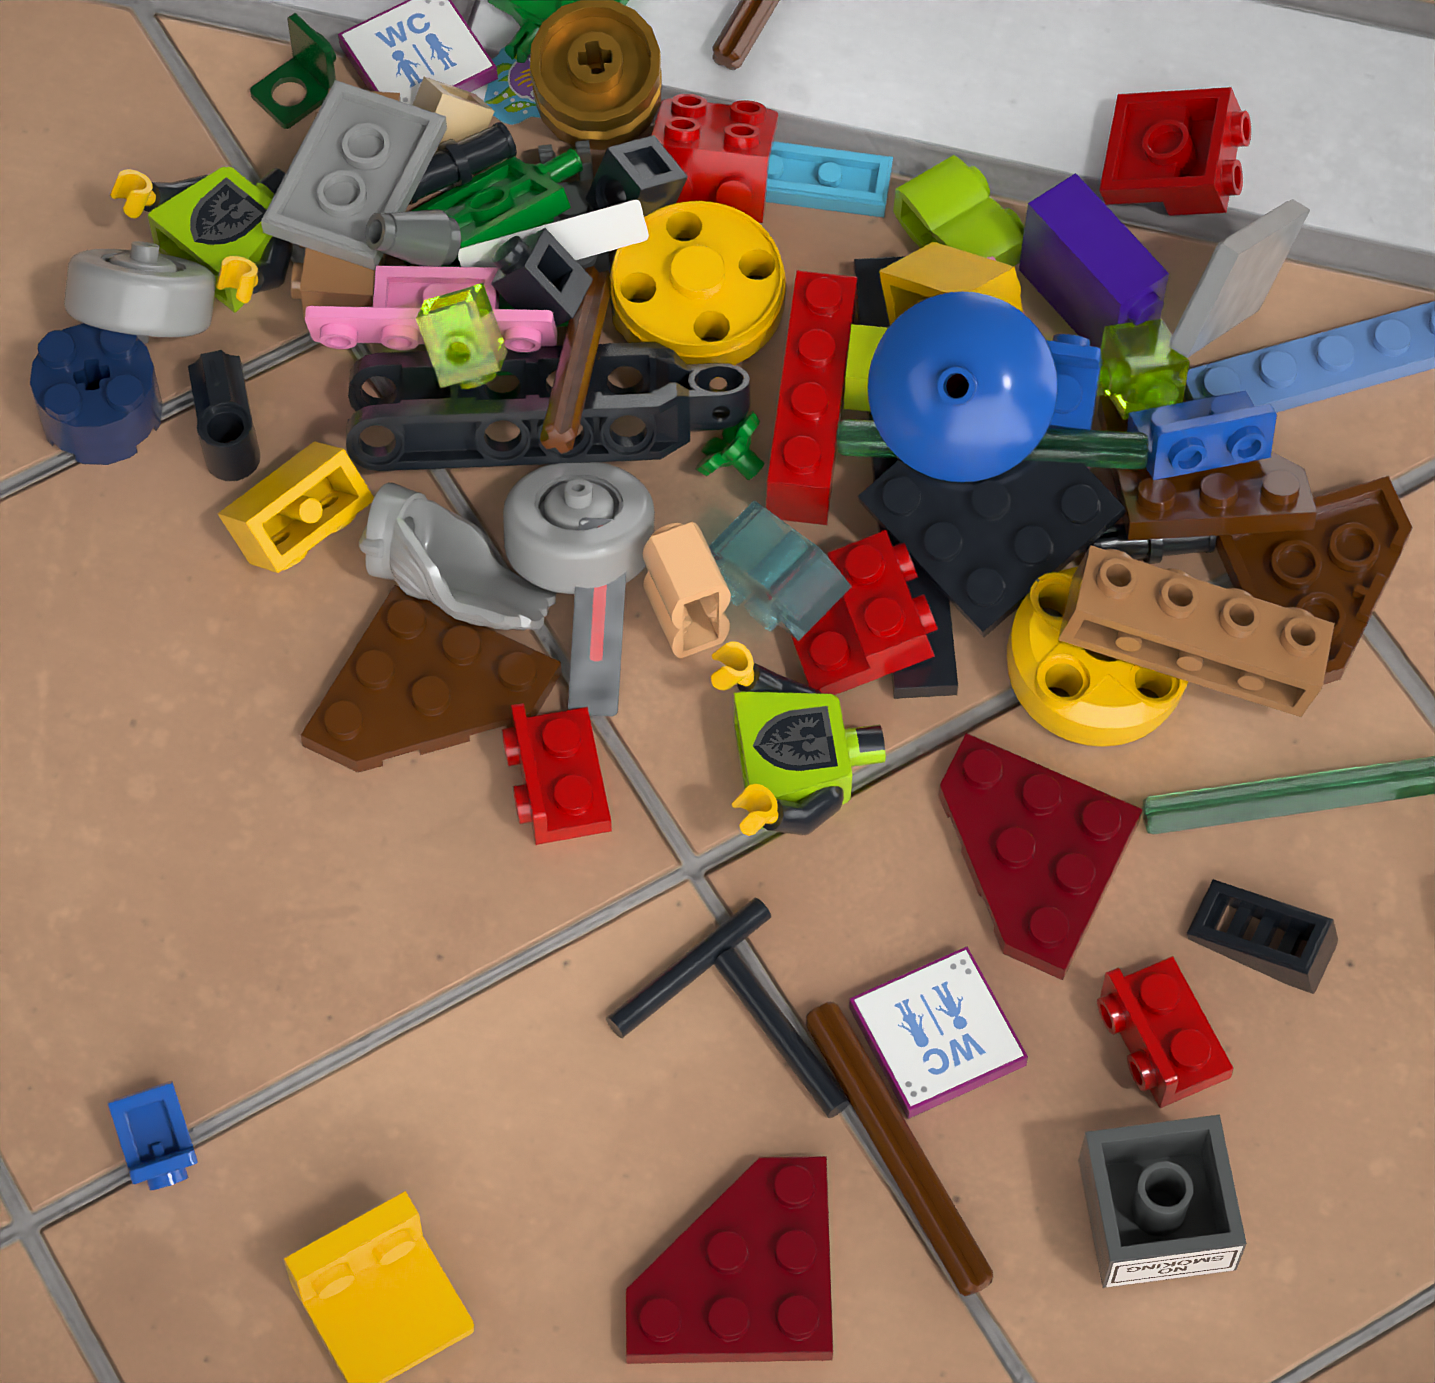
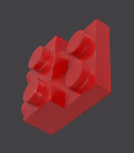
(1176, 150)
(873, 625)

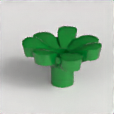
(733, 450)

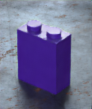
(1089, 262)

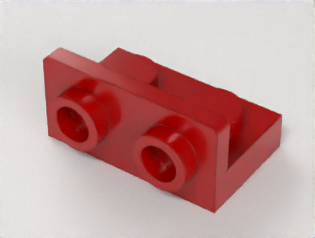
(559, 772)
(1164, 1031)

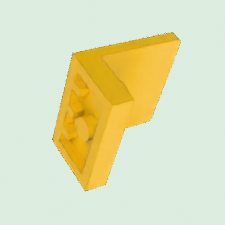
(378, 1294)

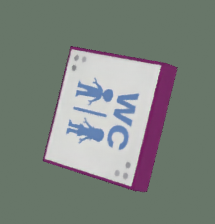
(414, 42)
(938, 1032)

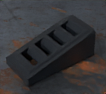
(1278, 964)

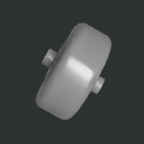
(140, 292)
(544, 520)

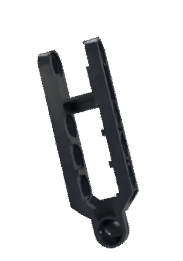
(449, 423)

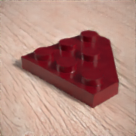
(1034, 848)
(743, 1276)

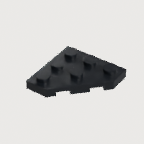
(994, 534)

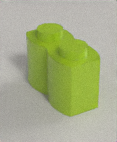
(955, 209)

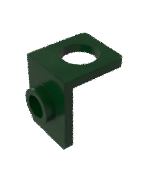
(310, 67)

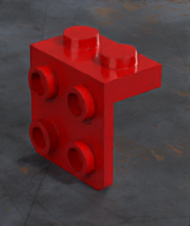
(719, 149)

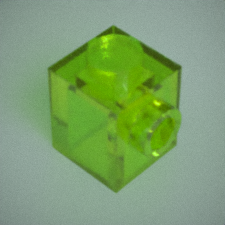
(462, 337)
(1140, 367)

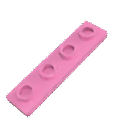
(396, 303)

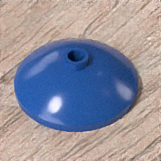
(1007, 397)

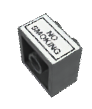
(1161, 1201)

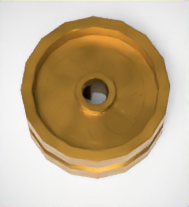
(596, 73)

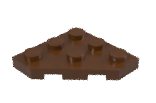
(1212, 502)
(1328, 570)
(424, 686)

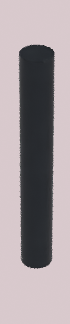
(688, 968)
(781, 1033)

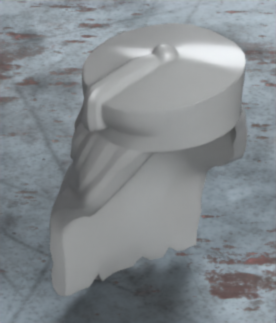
(447, 562)

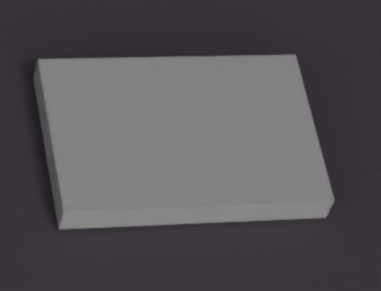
(354, 162)
(1238, 277)

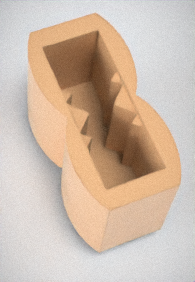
(686, 588)

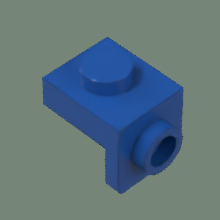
(153, 1136)

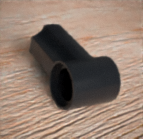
(224, 415)

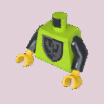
(214, 224)
(790, 746)

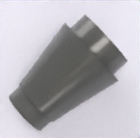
(415, 236)

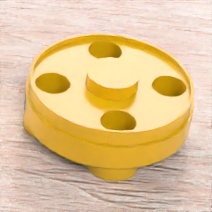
(700, 284)
(1103, 690)

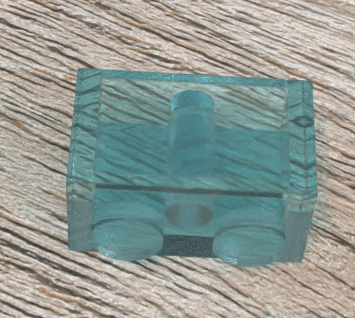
(776, 572)

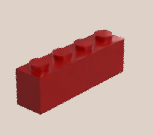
(811, 397)

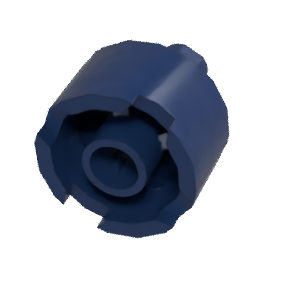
(95, 393)

